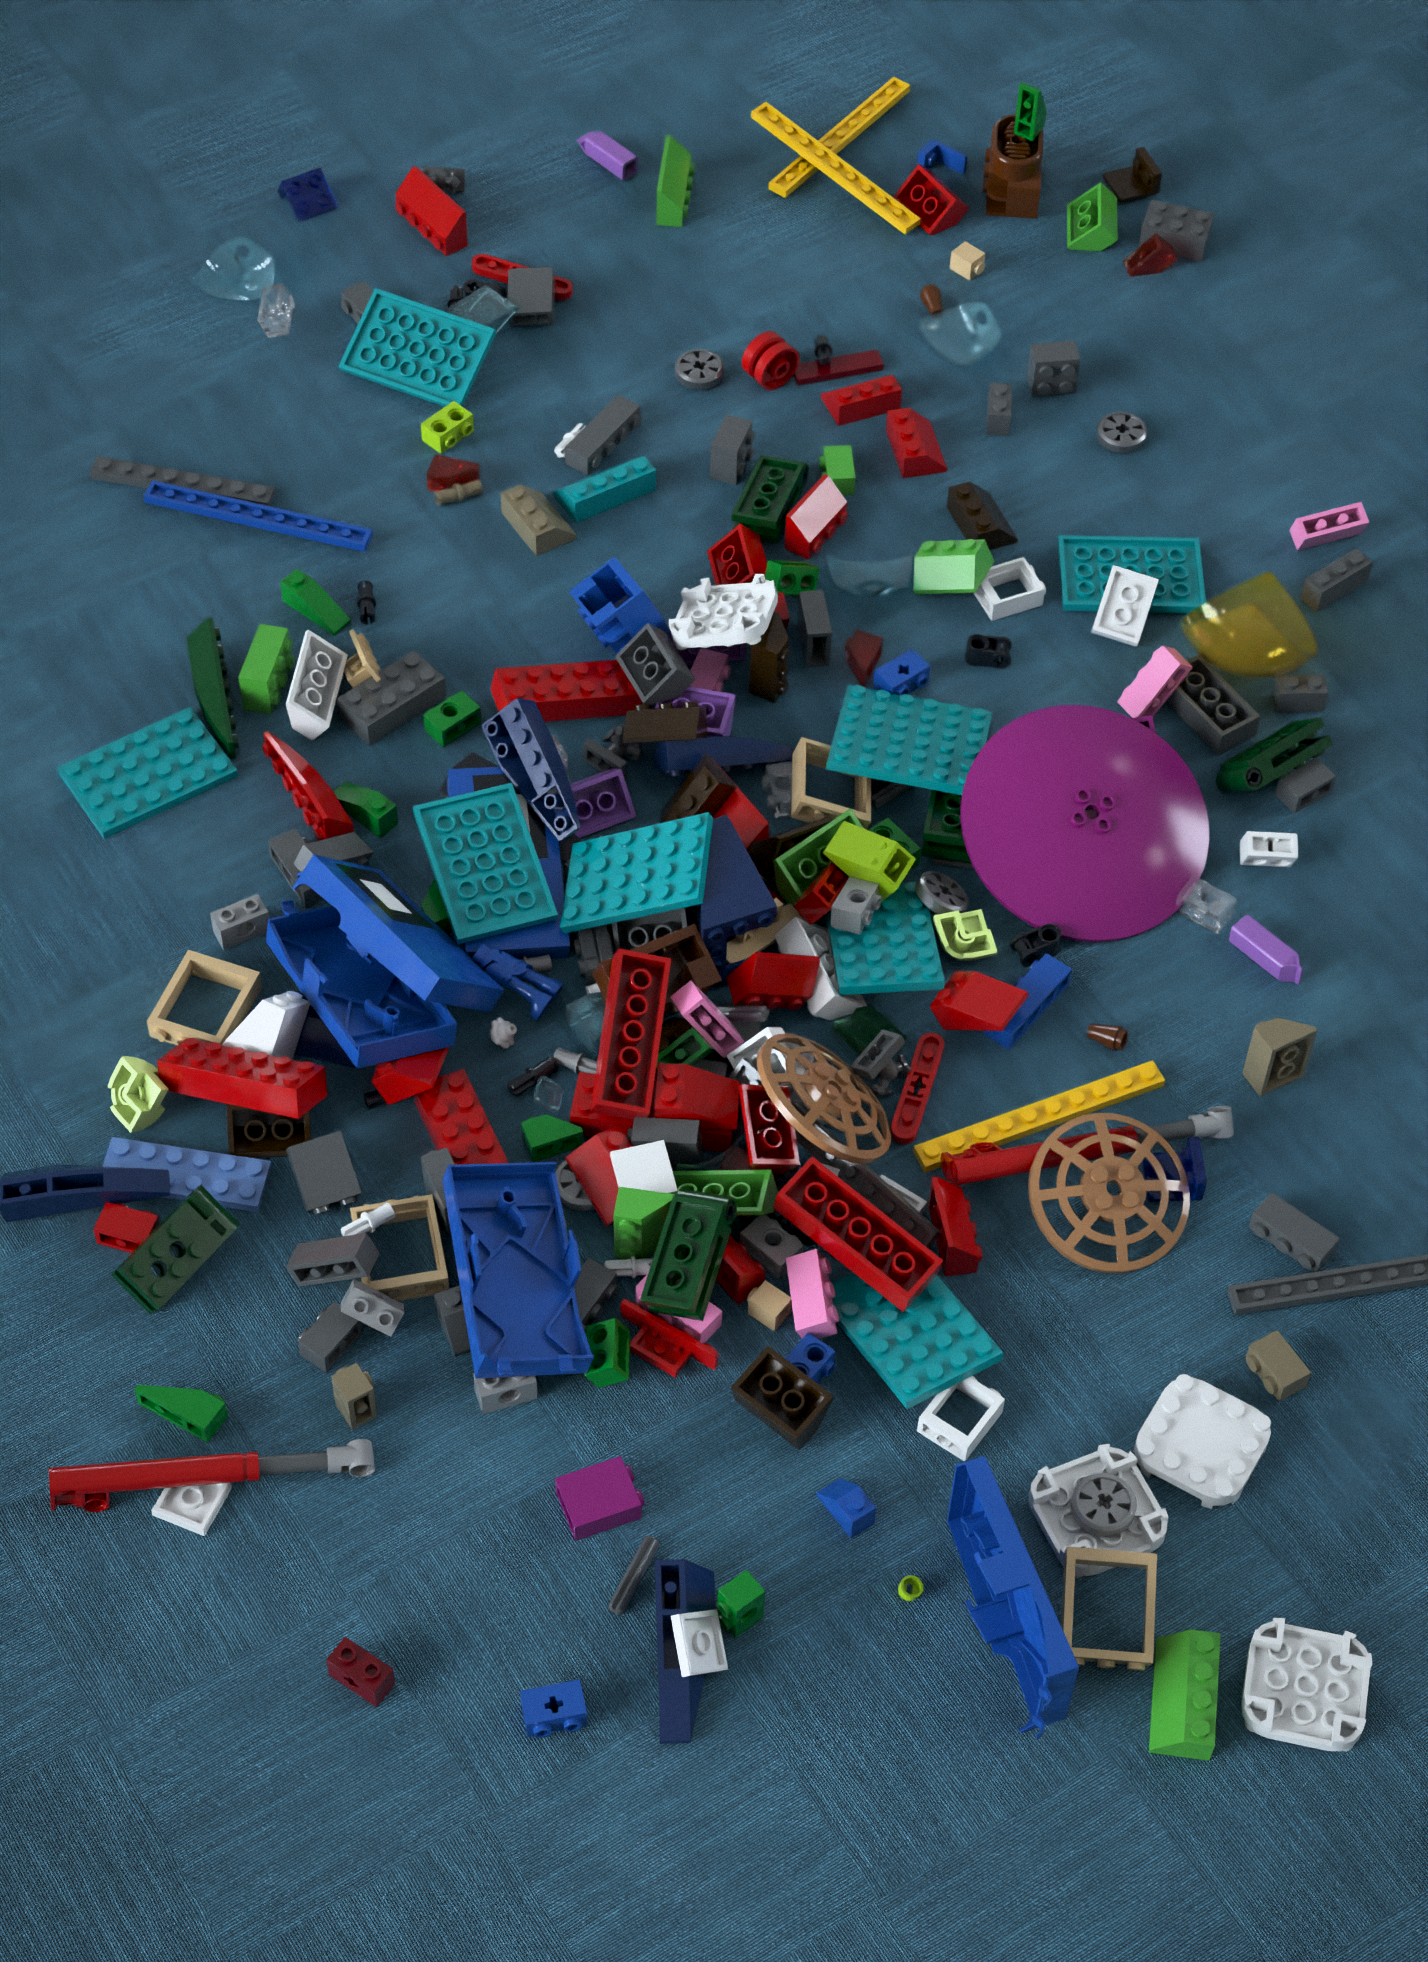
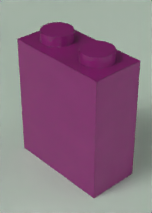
(599, 1497)

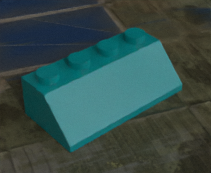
(607, 488)

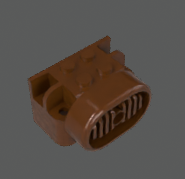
(1012, 172)
(688, 962)

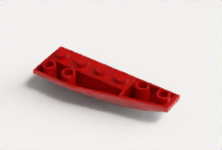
(308, 789)

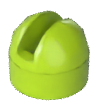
(915, 1591)

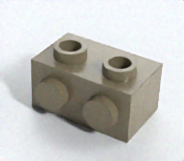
(1277, 1365)
(354, 1395)

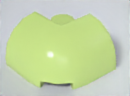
(965, 935)
(136, 1093)

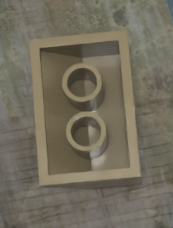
(535, 519)
(1278, 1054)

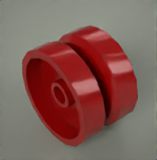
(770, 360)

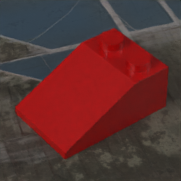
(976, 1002)
(696, 1095)

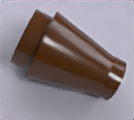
(932, 298)
(1108, 1035)

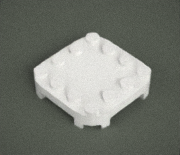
(724, 613)
(1202, 1441)
(1051, 1505)
(1306, 1686)

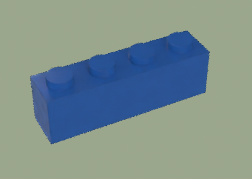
(1044, 983)

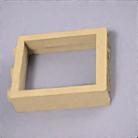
(812, 809)
(214, 970)
(417, 1284)
(1111, 1558)

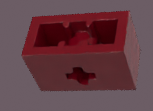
(360, 1671)

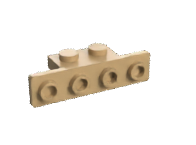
(363, 663)
(759, 939)

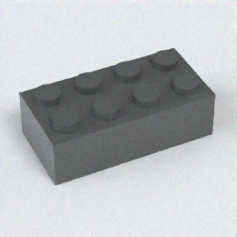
(401, 694)
(1213, 708)

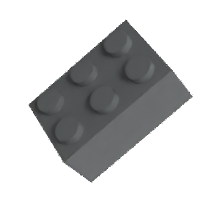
(1182, 227)

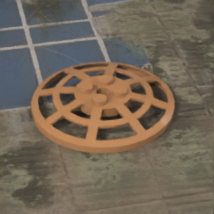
(830, 1091)
(1101, 1203)

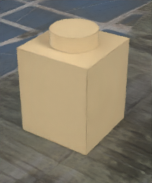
(967, 260)
(769, 1305)

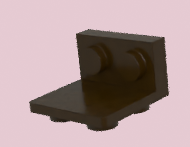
(1137, 180)

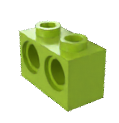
(447, 427)

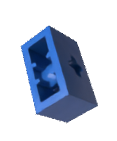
(902, 674)
(564, 1697)

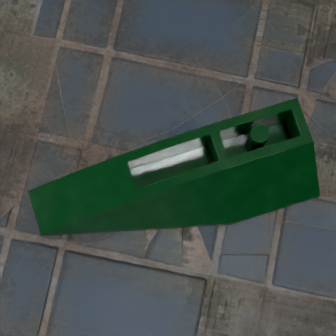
(209, 683)

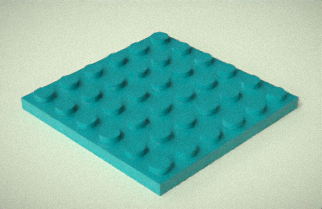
(907, 739)

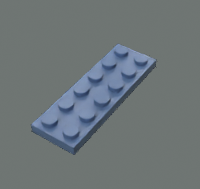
(230, 1179)

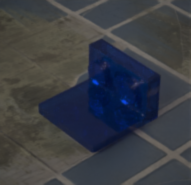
(308, 194)
(1193, 1164)

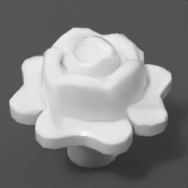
(502, 1032)

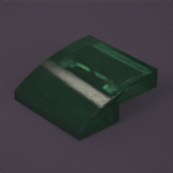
(863, 1027)

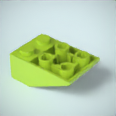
(869, 857)

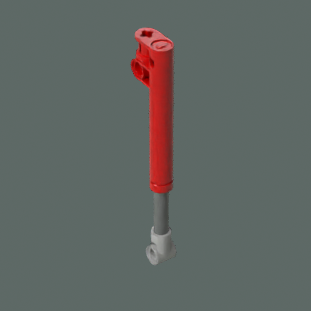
(989, 1161)
(90, 1484)

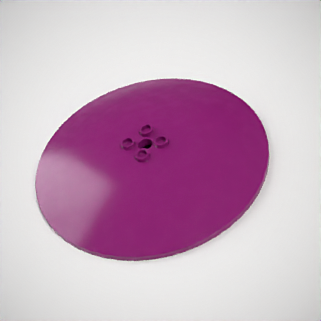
(1053, 862)

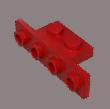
(664, 1344)

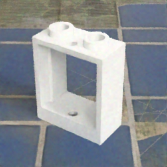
(1015, 604)
(950, 1437)

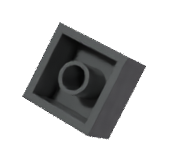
(1053, 368)
(731, 449)

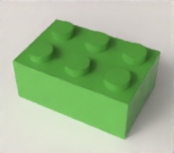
(266, 669)

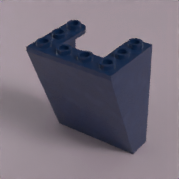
(733, 897)

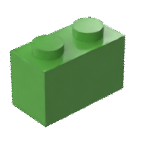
(839, 466)

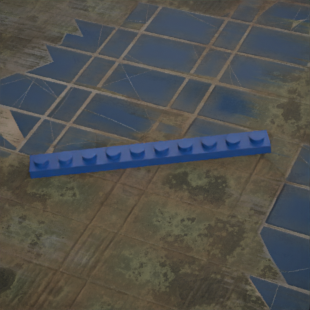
(258, 516)

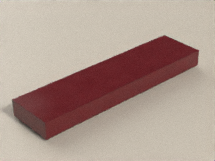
(840, 367)

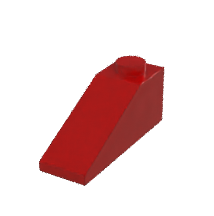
(821, 893)

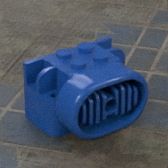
(615, 606)

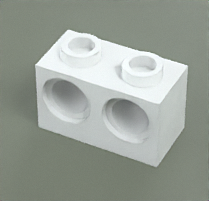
(1268, 849)

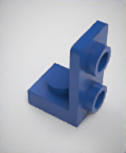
(945, 155)

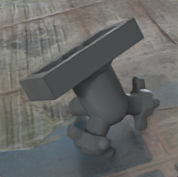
(446, 178)
(613, 755)
(878, 1060)

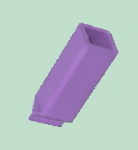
(609, 154)
(1266, 950)

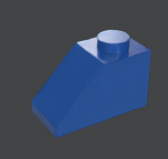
(848, 1506)

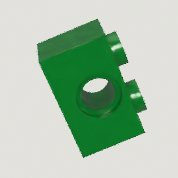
(452, 718)
(740, 1604)

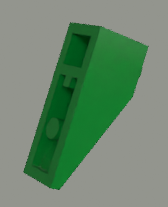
(1029, 112)
(313, 602)
(368, 808)
(187, 1408)

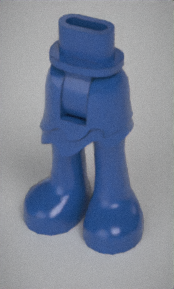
(510, 974)

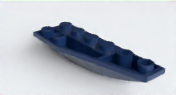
(681, 755)
(533, 764)
(76, 1188)
(678, 1590)

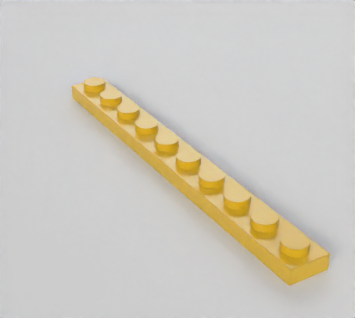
(842, 134)
(835, 168)
(1043, 1113)

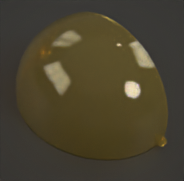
(1251, 630)

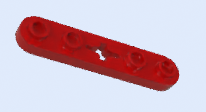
(498, 270)
(911, 1108)

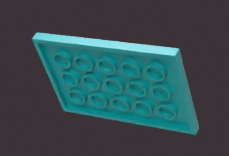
(417, 349)
(1088, 560)
(147, 772)
(485, 863)
(637, 873)
(892, 952)
(919, 1349)

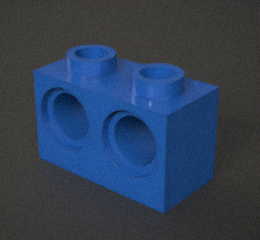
(810, 1348)

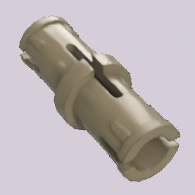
(458, 492)

